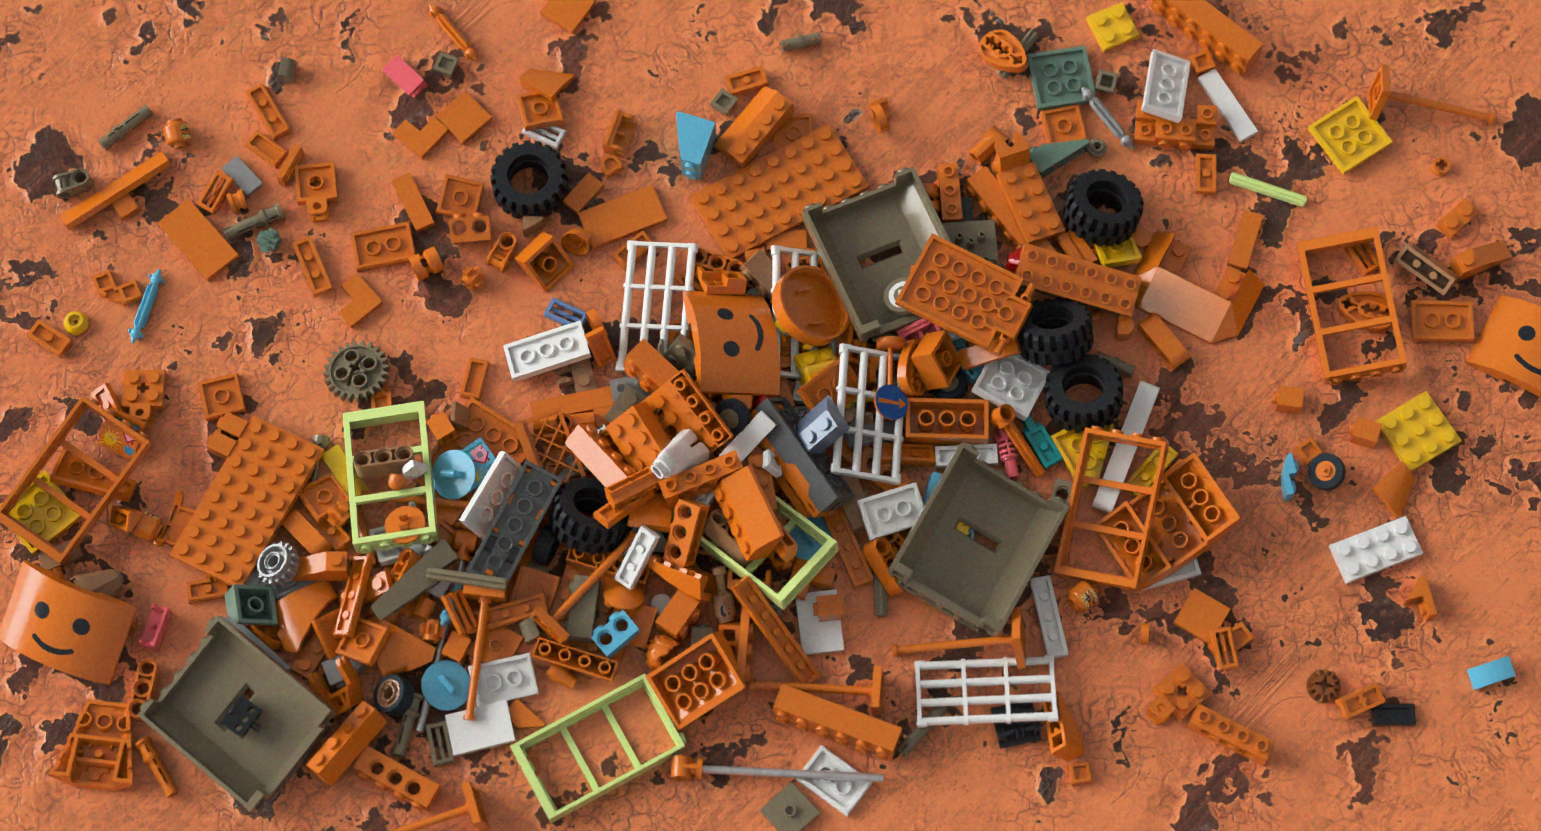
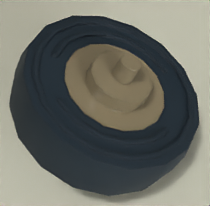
(956, 390)
(733, 414)

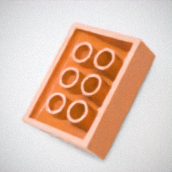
(697, 679)

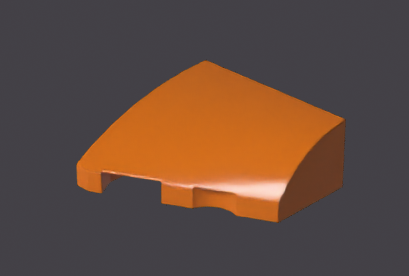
(545, 82)
(722, 281)
(1395, 489)

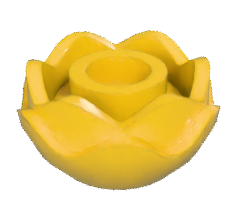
(78, 328)

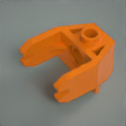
(347, 696)

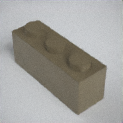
(583, 613)

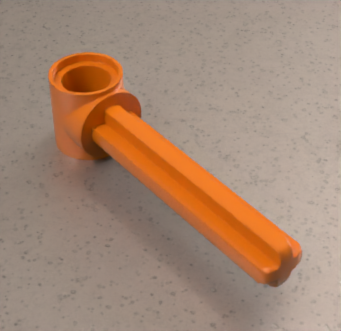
(1003, 418)

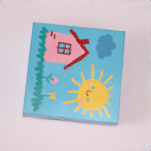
(482, 460)

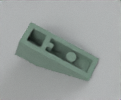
(1055, 155)

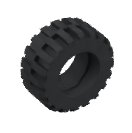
(529, 156)
(1107, 189)
(1056, 332)
(1080, 415)
(577, 529)

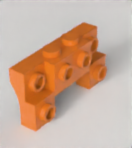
(1185, 135)

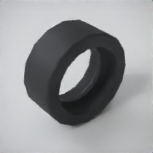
(545, 546)

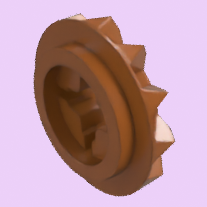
(1316, 691)

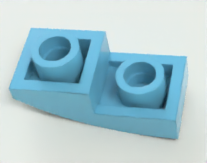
(1289, 472)
(1491, 672)

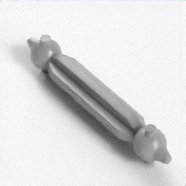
(1107, 118)

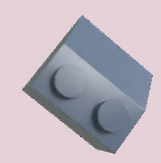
(822, 426)

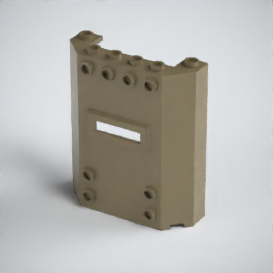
(867, 226)
(959, 572)
(205, 691)

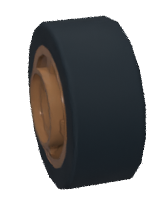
(393, 695)

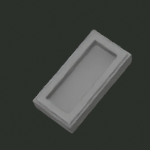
(243, 176)

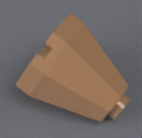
(101, 581)

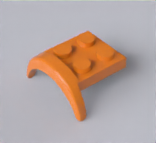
(176, 522)

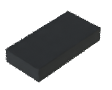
(1393, 715)

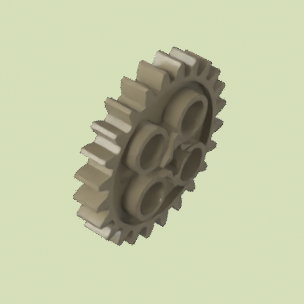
(356, 371)

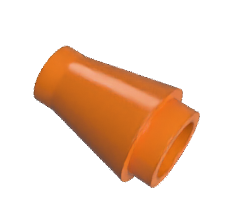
(561, 675)

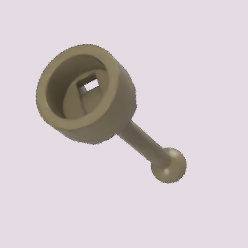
(322, 441)

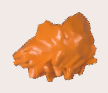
(660, 651)

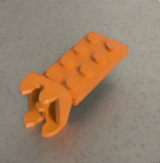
(1025, 191)
(747, 630)

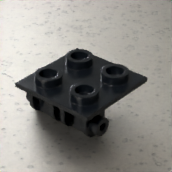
(1016, 732)

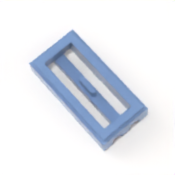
(554, 301)

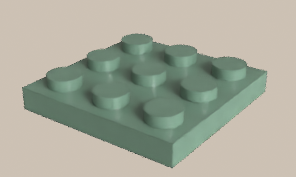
(1059, 77)

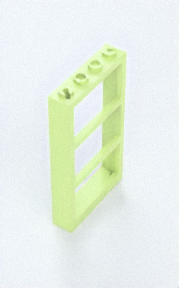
(381, 416)
(803, 576)
(561, 726)

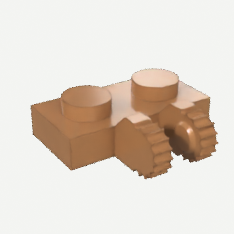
(582, 376)

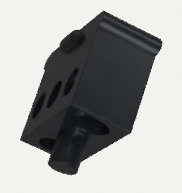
(236, 715)

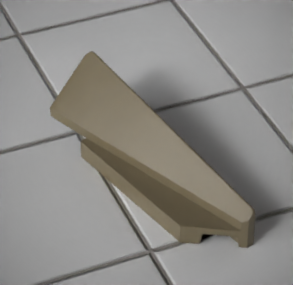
(414, 581)

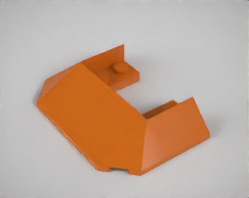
(1187, 305)

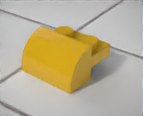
(813, 362)

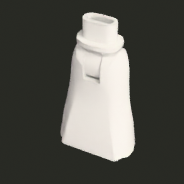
(679, 455)

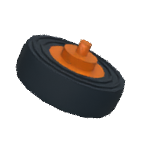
(1326, 472)

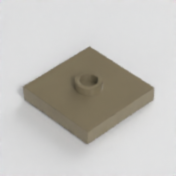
(789, 810)

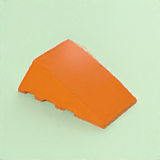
(687, 579)
(98, 749)

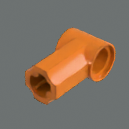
(986, 146)

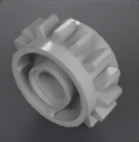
(278, 564)

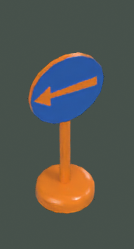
(889, 399)

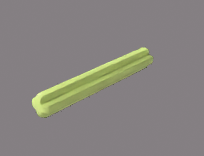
(1267, 189)

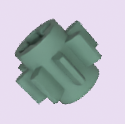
(269, 240)

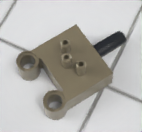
(972, 235)

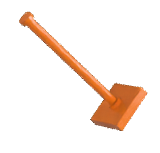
(1380, 92)
(485, 597)
(551, 623)
(1016, 639)
(874, 691)
(472, 807)

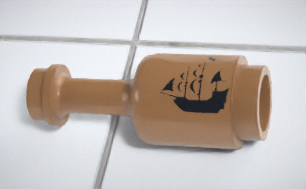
(723, 599)

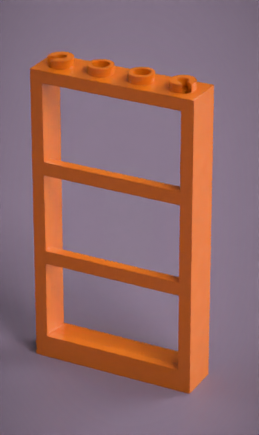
(1340, 241)
(1116, 436)
(42, 459)

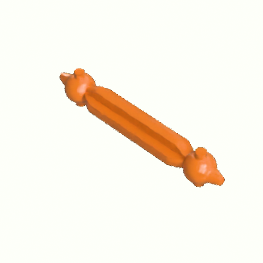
(453, 32)

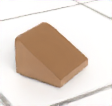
(532, 224)
(459, 415)

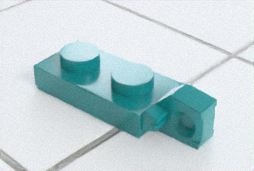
(1041, 443)

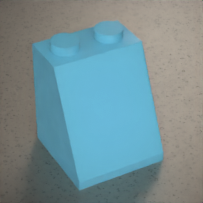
(695, 143)

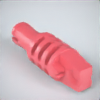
(1007, 454)

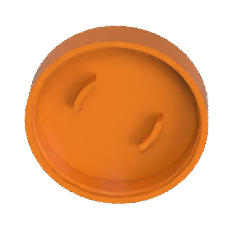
(809, 306)

